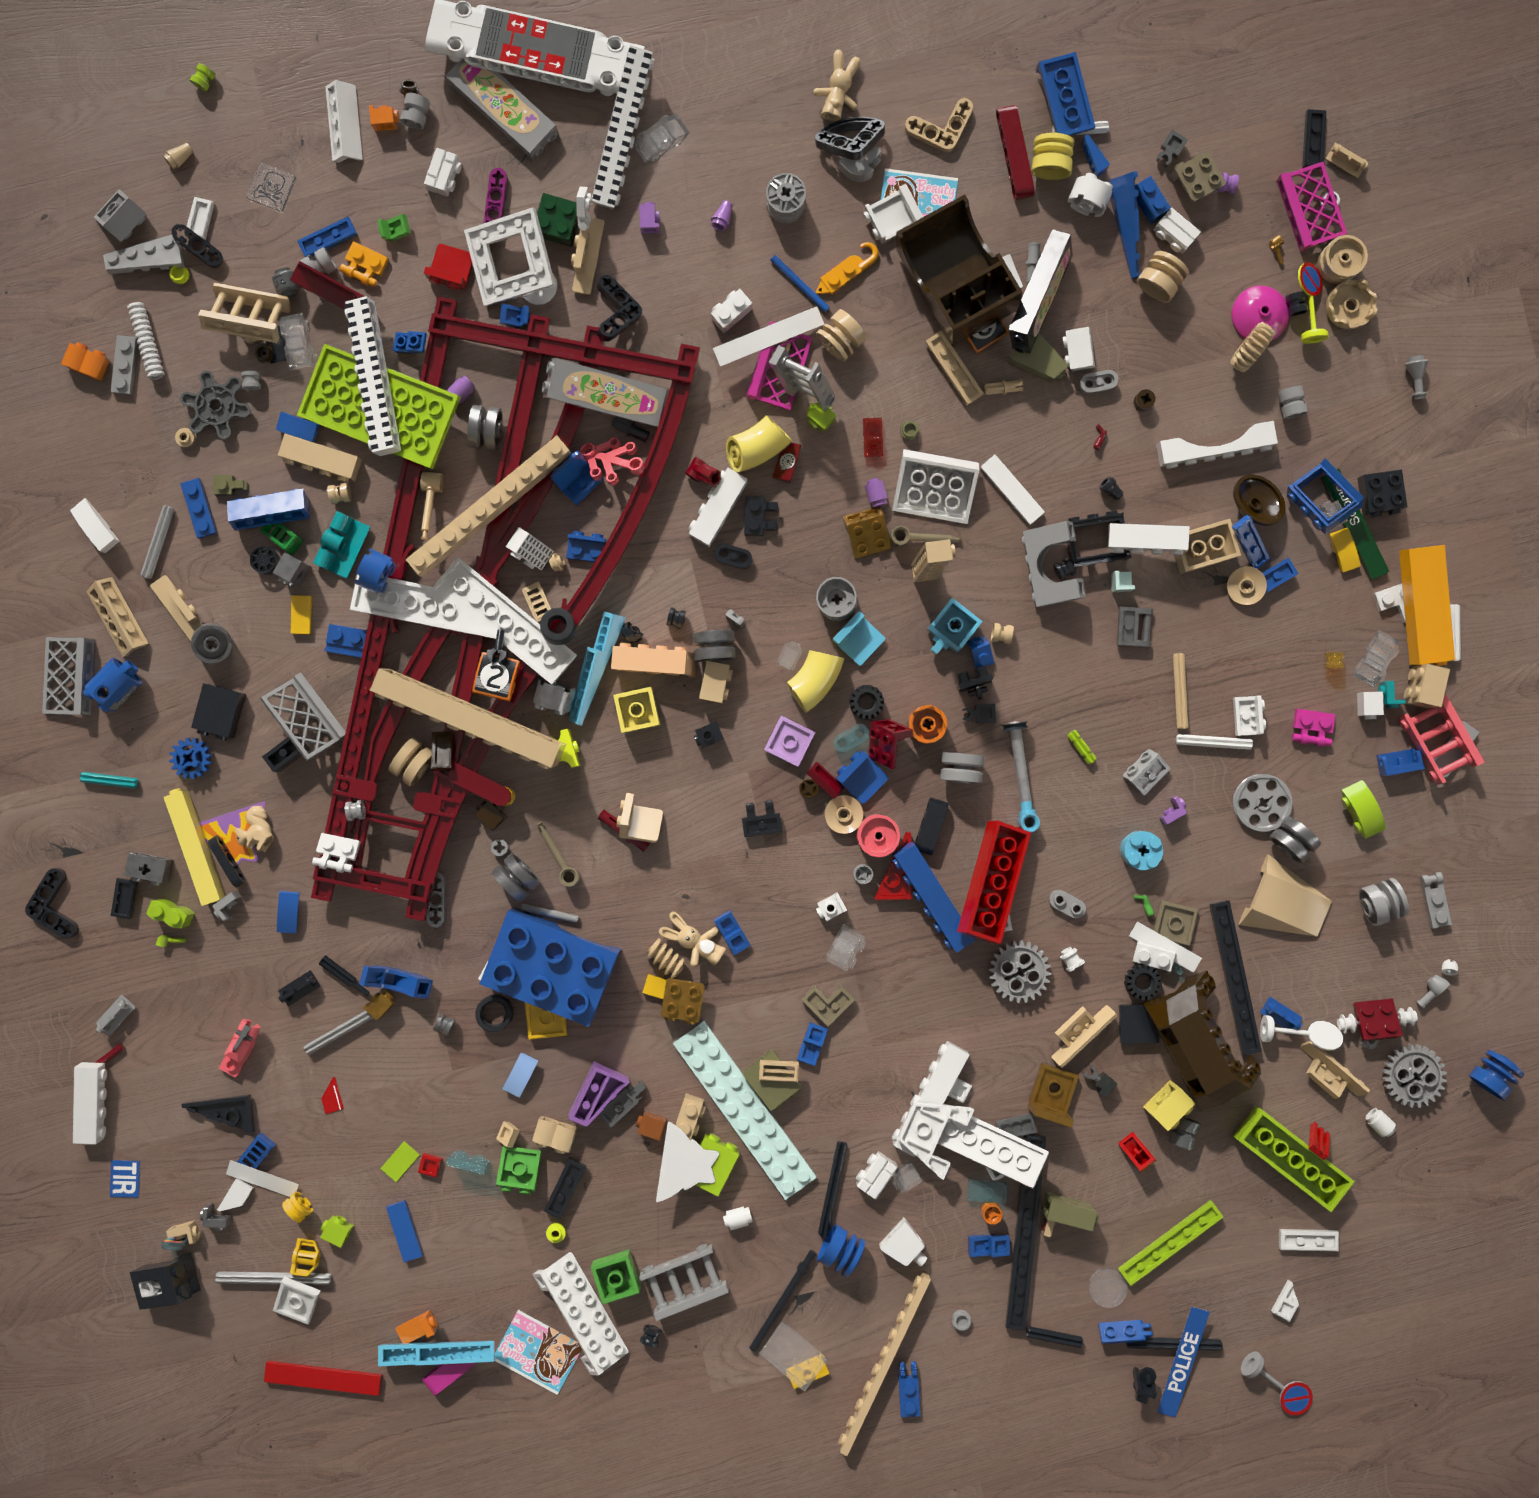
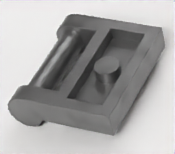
(1128, 627)

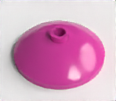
(1247, 310)

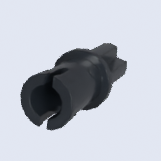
(630, 429)

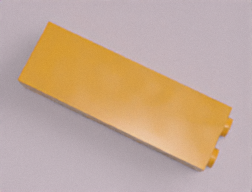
(1427, 605)

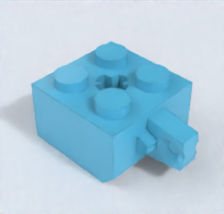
(956, 638)

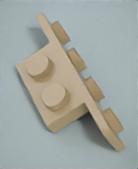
(586, 256)
(176, 605)
(1080, 1031)
(1331, 1074)

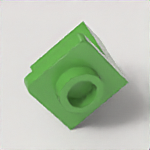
(394, 228)

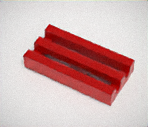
(1322, 1142)

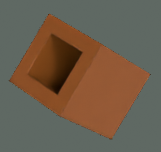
(650, 1125)

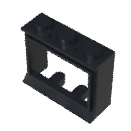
(1101, 558)

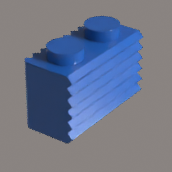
(1151, 200)

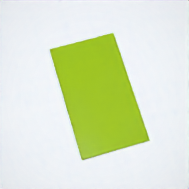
(400, 1161)

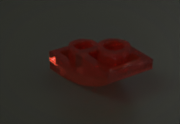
(872, 437)

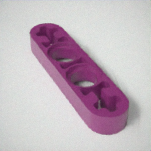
(500, 204)

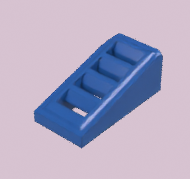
(1095, 157)
(265, 1142)

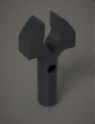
(498, 648)

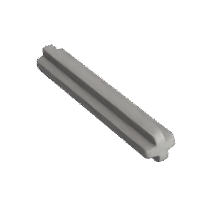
(157, 542)
(337, 1032)

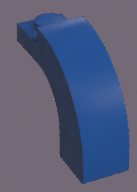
(396, 979)

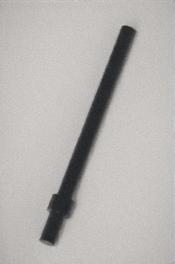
(802, 1269)

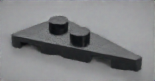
(231, 1110)

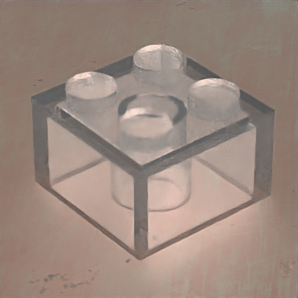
(845, 947)

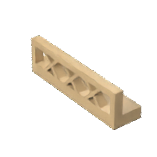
(117, 614)

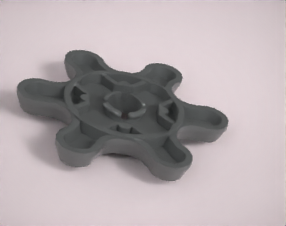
(203, 402)

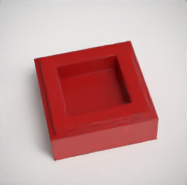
(430, 1165)

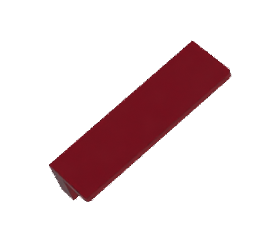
(323, 285)

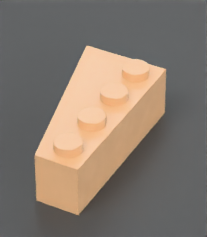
(653, 660)

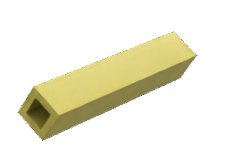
(194, 846)

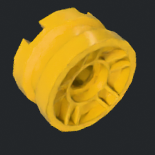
(297, 1207)

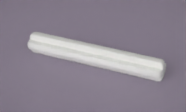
(1208, 741)

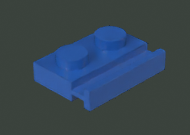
(345, 640)

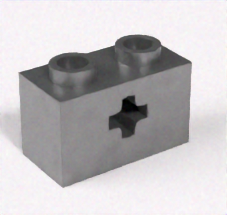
(291, 570)
(137, 864)

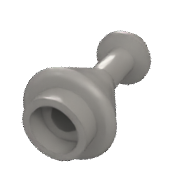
(1416, 367)

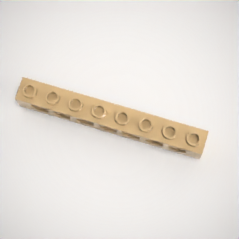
(932, 560)

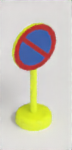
(1311, 284)

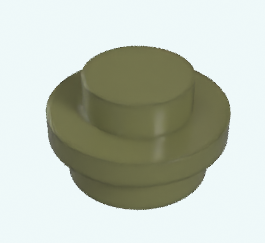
(909, 430)

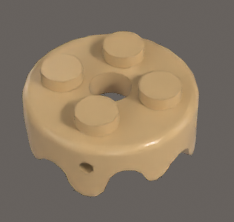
(1363, 299)

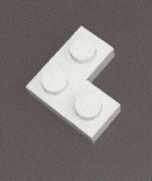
(1389, 598)

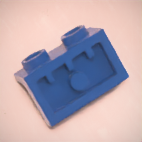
(585, 547)

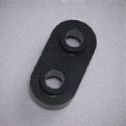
(734, 554)

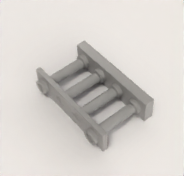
(797, 377)
(698, 1294)

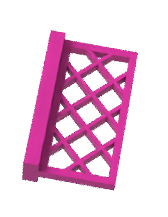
(1294, 206)
(761, 369)

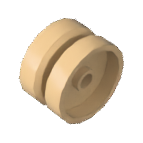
(1342, 259)
(411, 762)

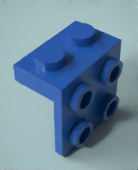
(574, 478)
(861, 777)

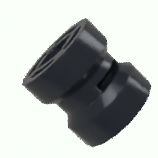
(1296, 303)

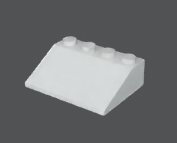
(935, 486)

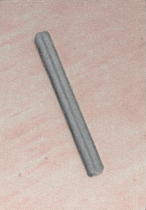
(270, 1278)

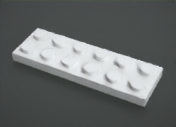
(995, 1149)

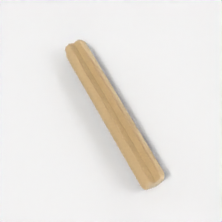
(1180, 690)

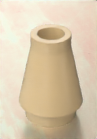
(178, 155)

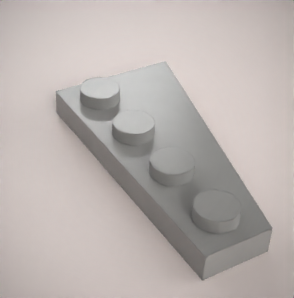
(152, 254)

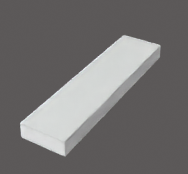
(1012, 489)

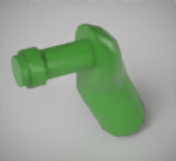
(1147, 906)

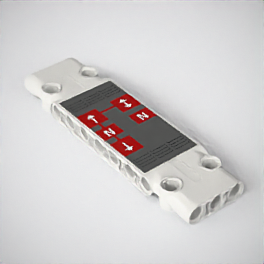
(527, 46)

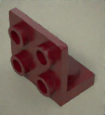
(884, 739)

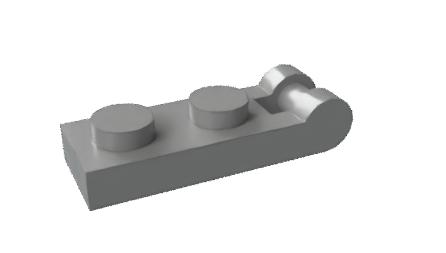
(1435, 900)

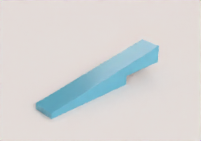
(595, 664)
(436, 1353)

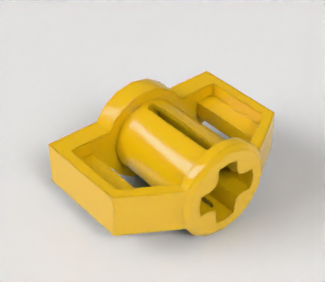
(296, 1257)

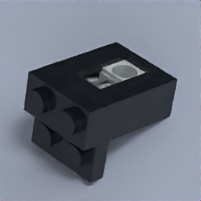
(165, 1282)

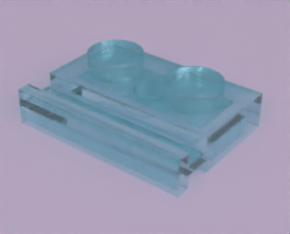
(463, 1161)

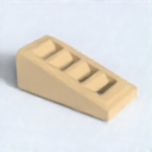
(531, 604)

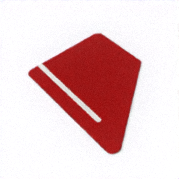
(331, 1098)

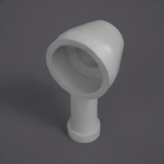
(1437, 986)

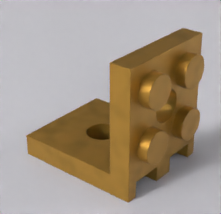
(1049, 1104)

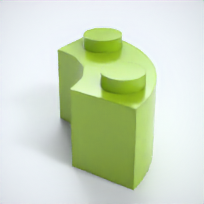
(1363, 809)

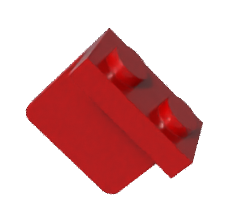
(449, 267)

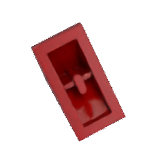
(1137, 1152)

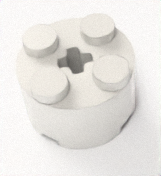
(1090, 195)

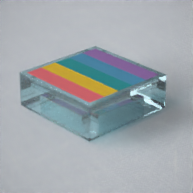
(173, 1244)

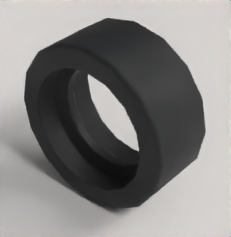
(496, 1027)

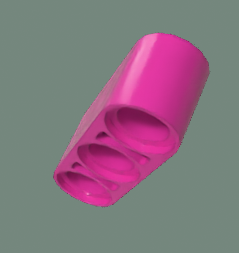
(444, 1375)

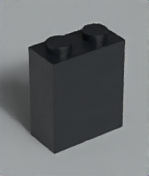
(218, 711)

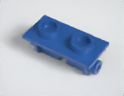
(1281, 1014)

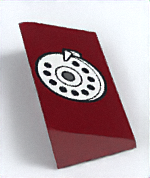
(787, 462)

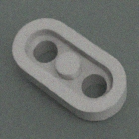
(1097, 381)
(1067, 903)

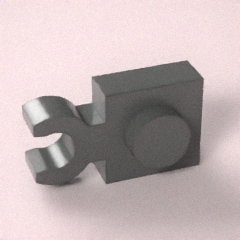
(1172, 147)

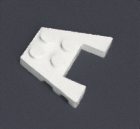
(924, 1127)

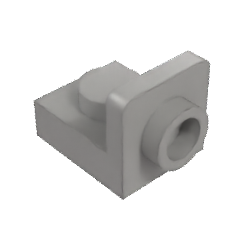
(227, 902)

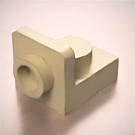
(186, 1229)

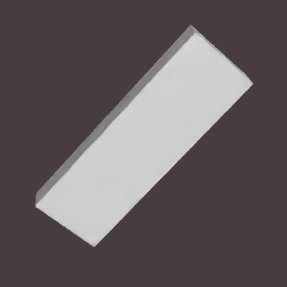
(1308, 1240)

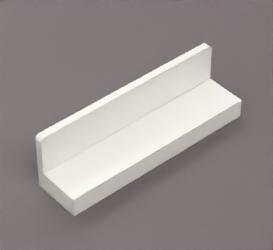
(343, 121)

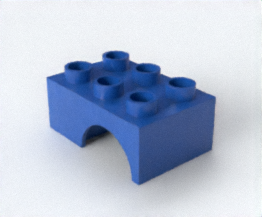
(549, 967)

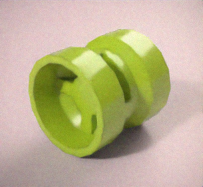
(202, 77)

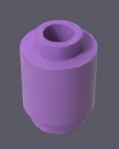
(462, 388)
(876, 492)

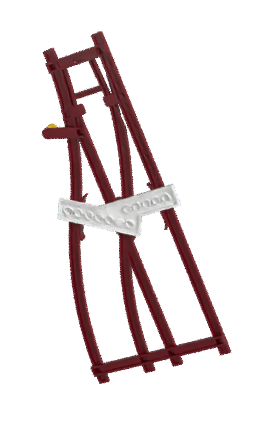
(470, 604)

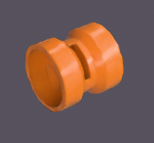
(992, 1216)

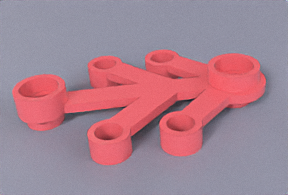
(592, 452)

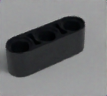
(931, 825)

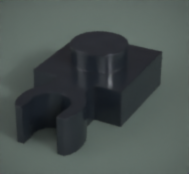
(983, 713)

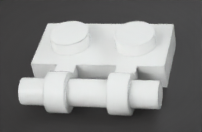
(583, 205)
(339, 847)

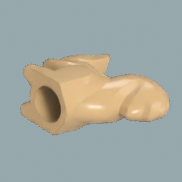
(259, 831)

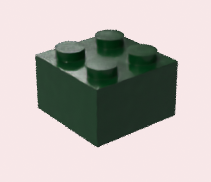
(558, 219)

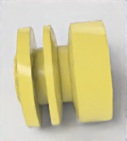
(1052, 156)

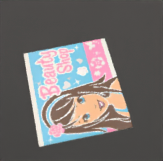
(927, 190)
(537, 1352)

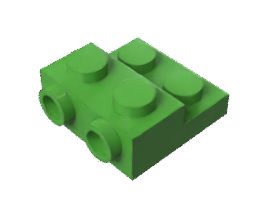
(518, 1170)

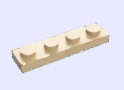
(954, 368)

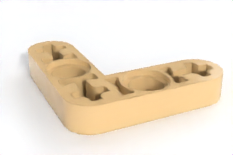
(947, 133)

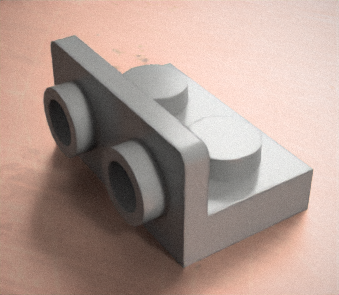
(1146, 771)

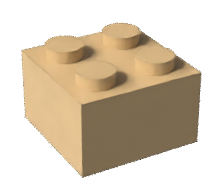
(1426, 686)

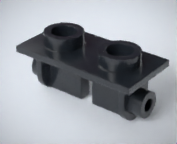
(298, 988)

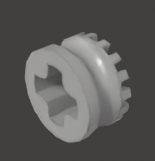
(503, 843)

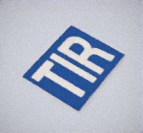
(124, 1178)

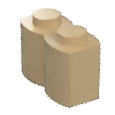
(554, 1134)

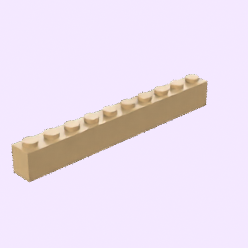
(488, 507)

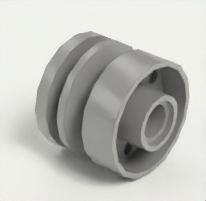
(1383, 902)

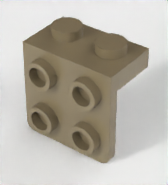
(1198, 176)

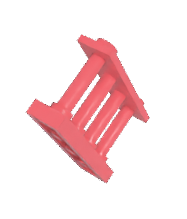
(1452, 723)

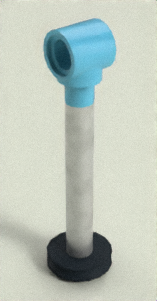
(1022, 776)

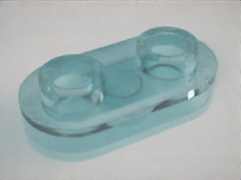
(850, 737)

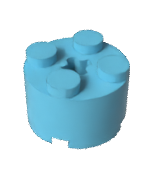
(1141, 839)

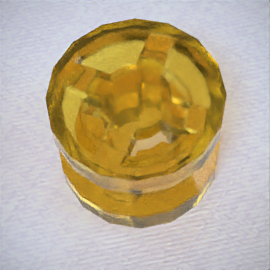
(1334, 660)

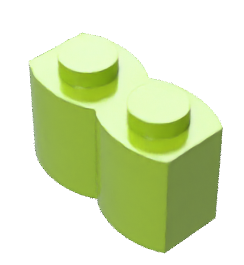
(171, 914)

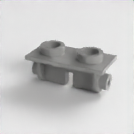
(115, 1015)

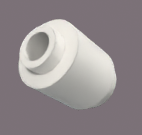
(1380, 1122)
(738, 1218)

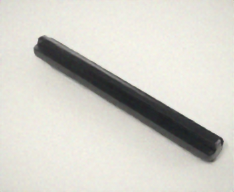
(832, 1188)
(1173, 1343)

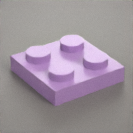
(789, 741)

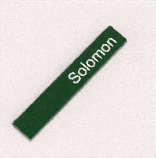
(1365, 544)

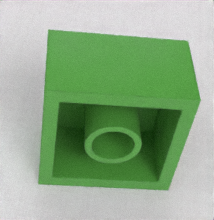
(616, 1276)

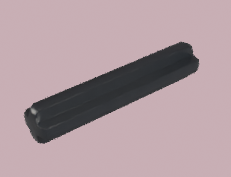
(1054, 1337)

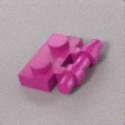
(1313, 721)

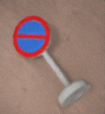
(1294, 1397)

